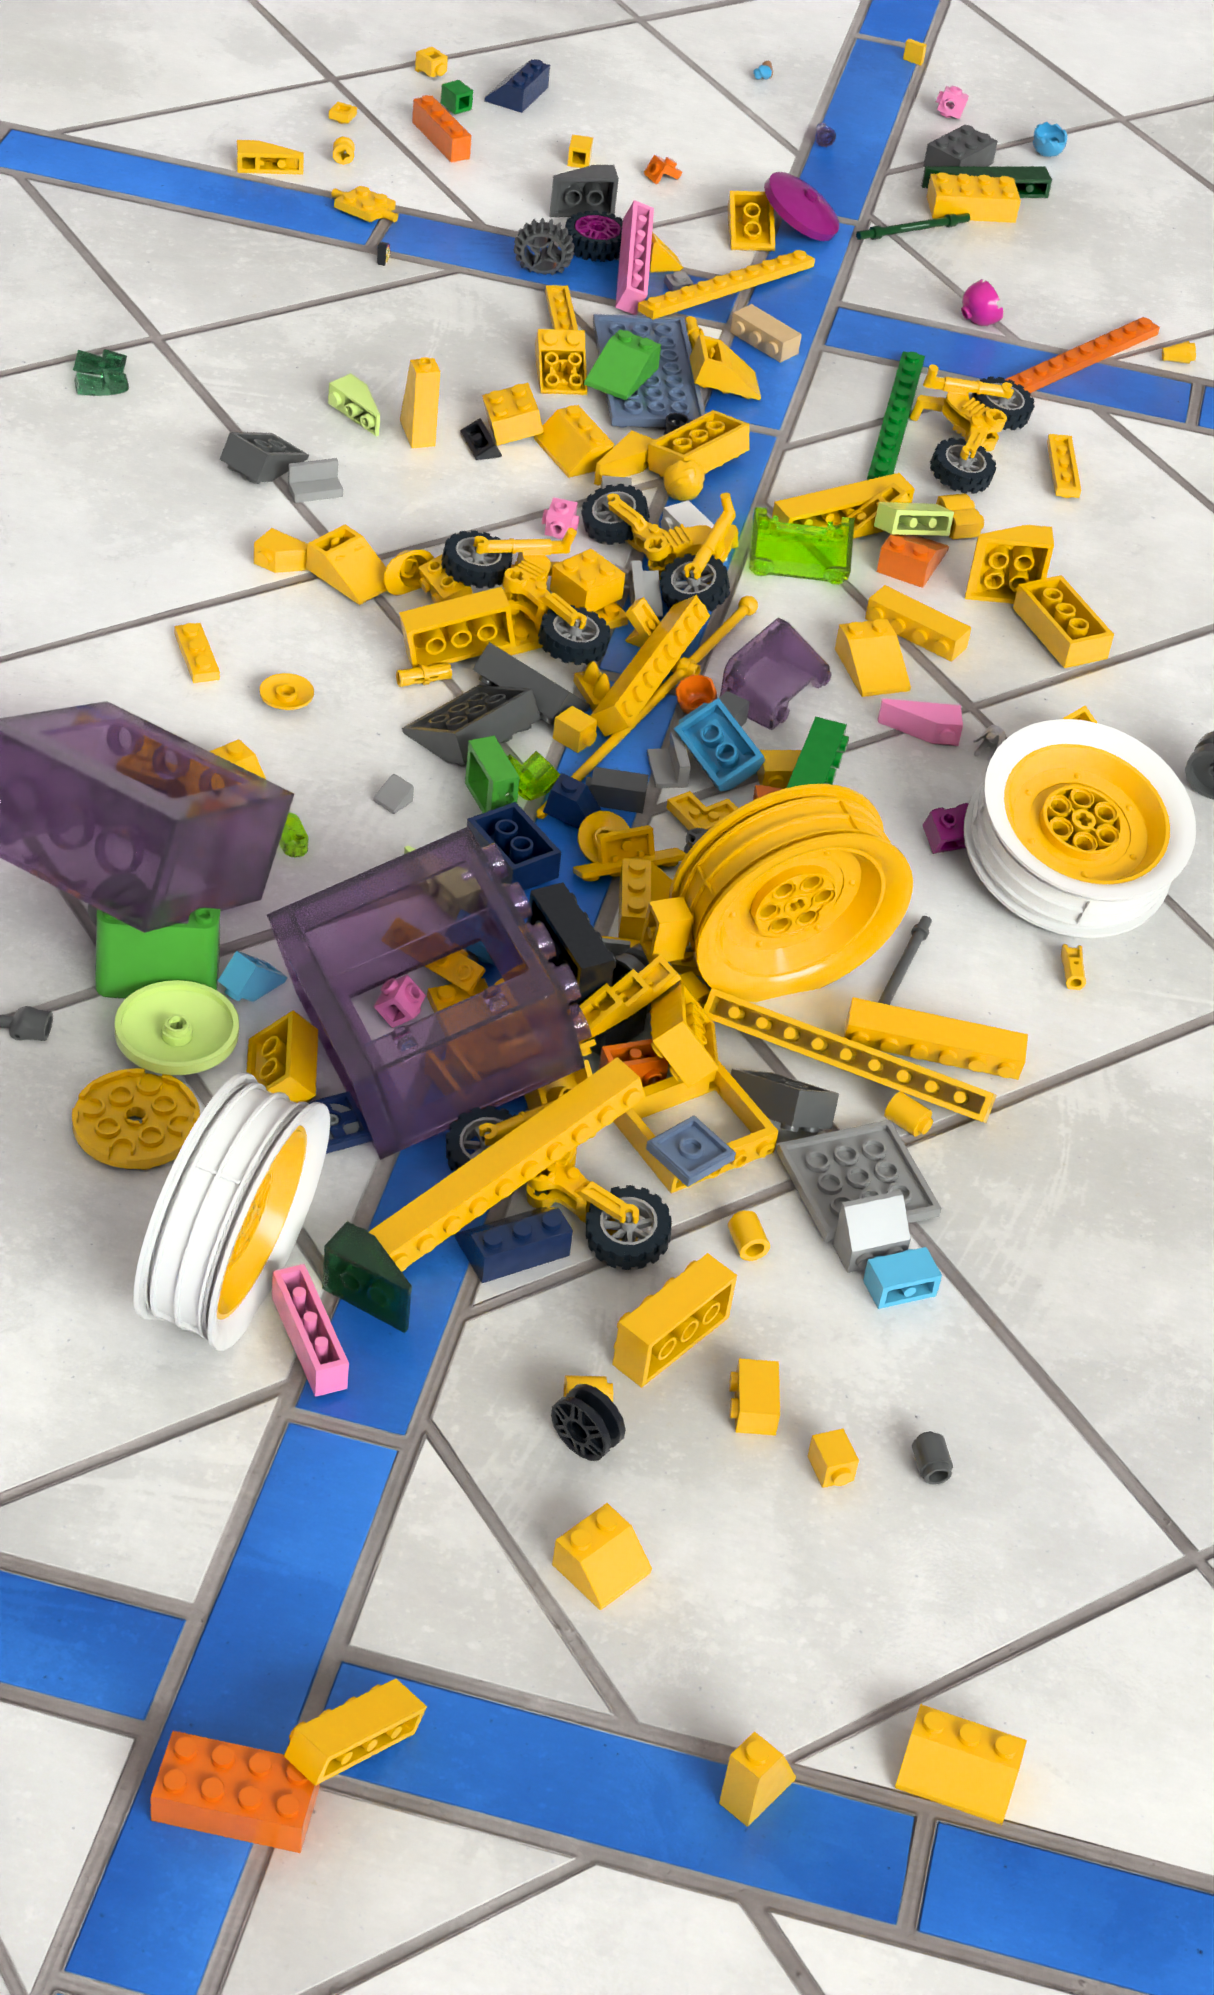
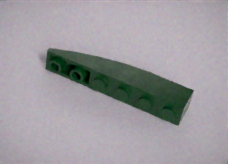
(1029, 180)

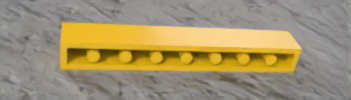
(650, 666)

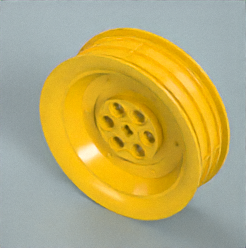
(792, 891)

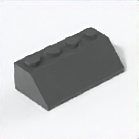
(506, 671)

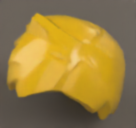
(684, 480)

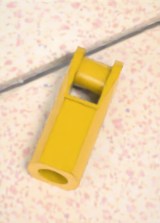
(1073, 967)

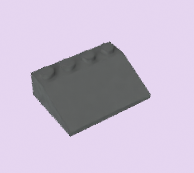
(472, 716)

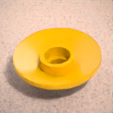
(286, 691)
(595, 824)

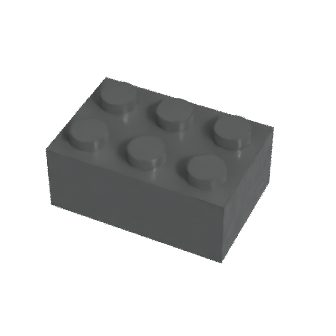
(961, 148)

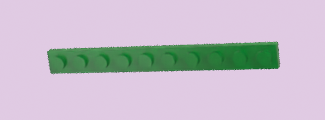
(896, 415)

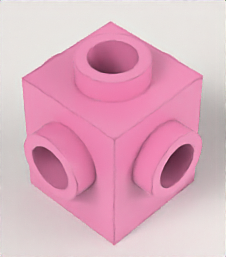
(952, 108)
(560, 517)
(399, 1000)

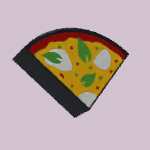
(383, 253)

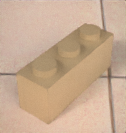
(765, 333)

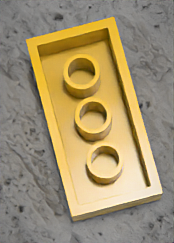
(979, 196)
(706, 440)
(1063, 621)
(457, 628)
(683, 1035)
(673, 1319)

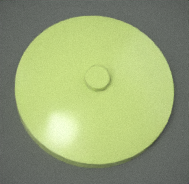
(176, 1027)

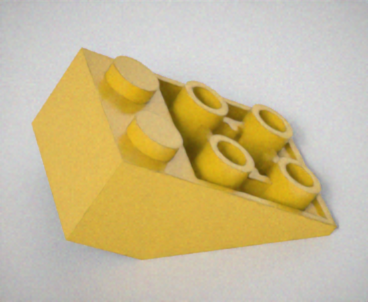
(561, 361)
(720, 368)
(347, 564)

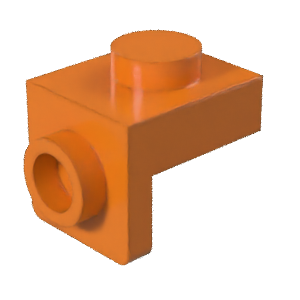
(659, 167)

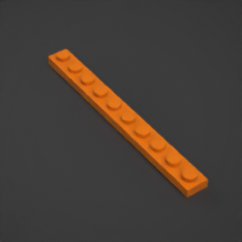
(1086, 354)

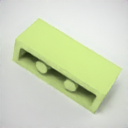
(913, 519)

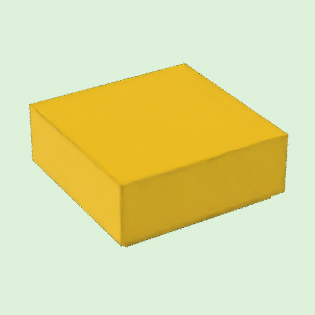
(914, 52)

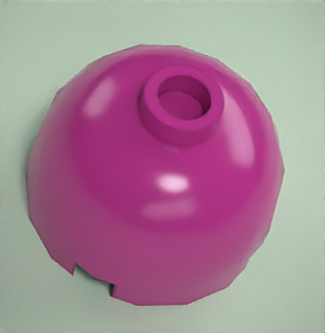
(981, 305)

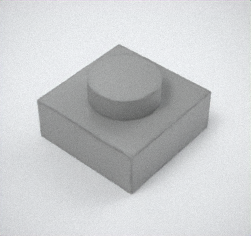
(677, 280)

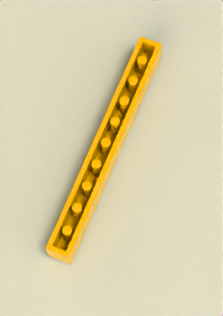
(850, 1055)
(509, 1163)

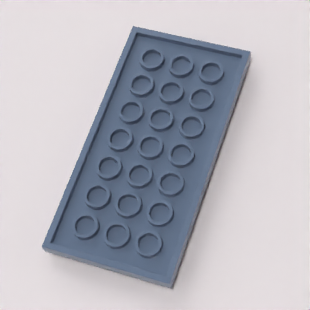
(670, 387)

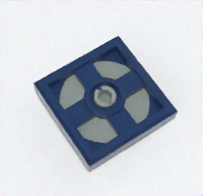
(346, 1122)

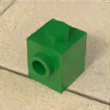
(456, 96)

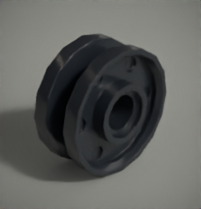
(588, 1422)

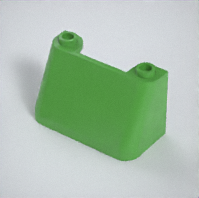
(136, 959)

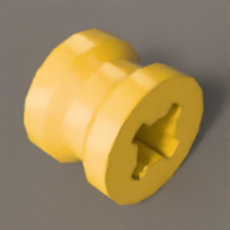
(340, 146)

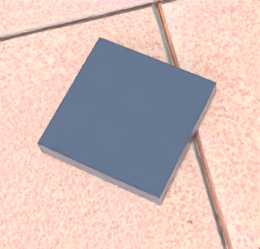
(690, 1150)

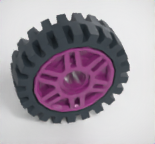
(595, 235)

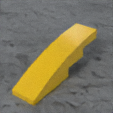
(629, 995)

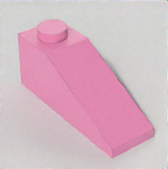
(924, 720)

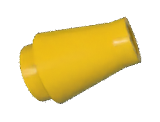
(1181, 352)

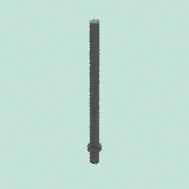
(919, 933)

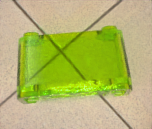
(800, 549)

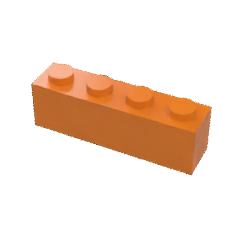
(441, 128)

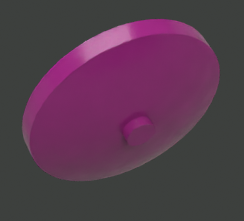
(801, 206)

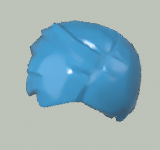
(1049, 139)

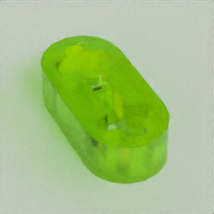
(295, 833)

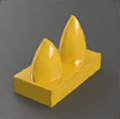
(592, 684)

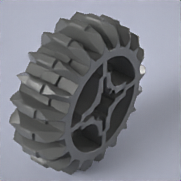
(540, 236)

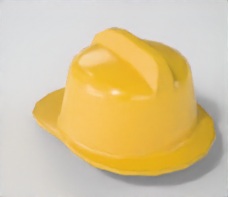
(403, 572)

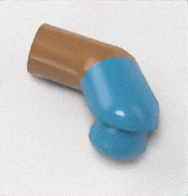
(764, 70)

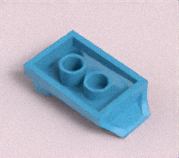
(719, 745)

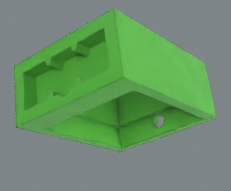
(490, 774)

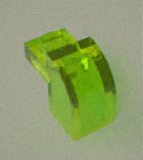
(535, 775)

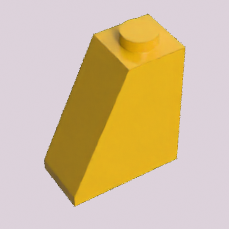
(754, 1778)

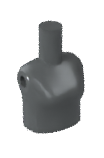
(28, 1024)

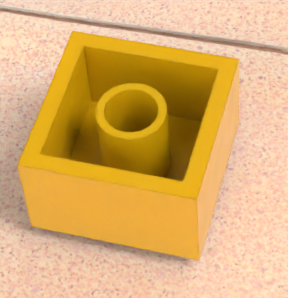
(512, 413)
(587, 581)

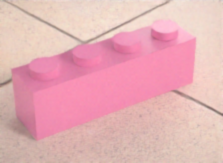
(310, 1330)

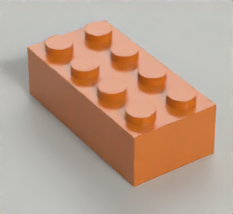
(233, 1792)

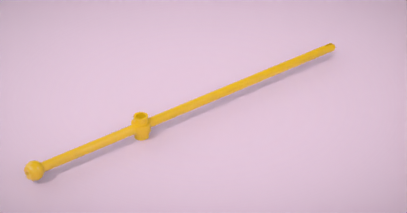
(683, 668)

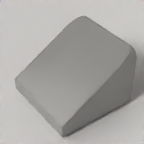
(394, 794)

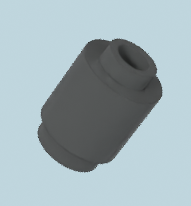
(932, 1457)

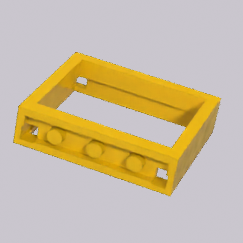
(671, 1093)

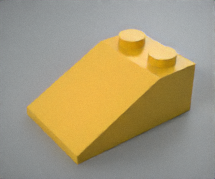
(750, 221)
(872, 657)

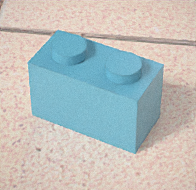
(902, 1277)

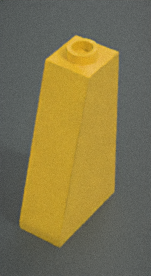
(421, 402)

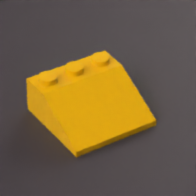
(1008, 559)

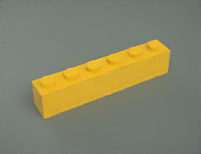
(834, 503)
(936, 1038)

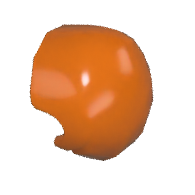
(694, 692)

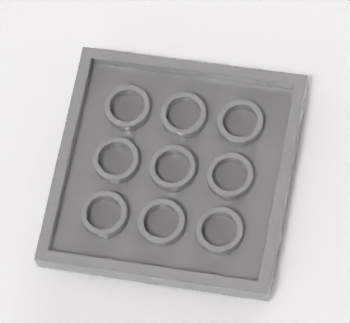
(852, 1167)

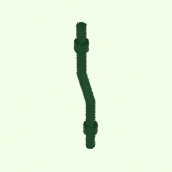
(878, 232)

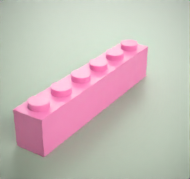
(634, 257)

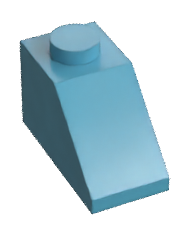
(249, 977)

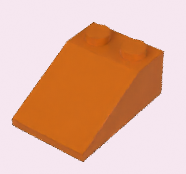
(910, 558)

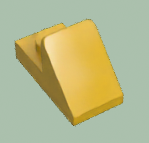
(643, 621)

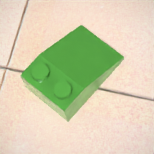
(624, 364)

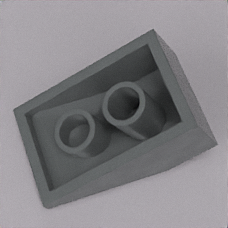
(584, 190)
(260, 455)
(789, 1100)

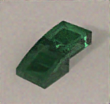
(94, 364)
(107, 384)

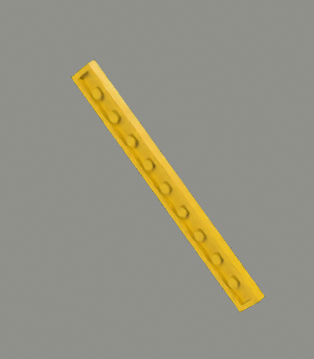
(725, 285)

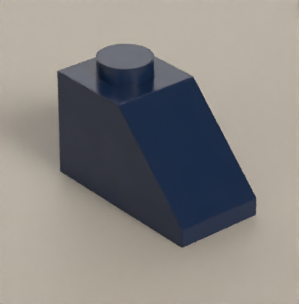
(570, 801)

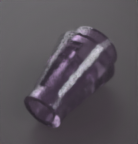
(824, 135)

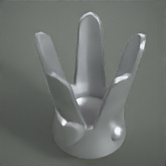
(991, 738)

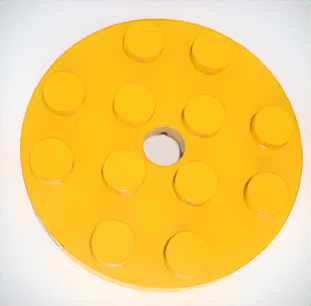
(110, 1137)

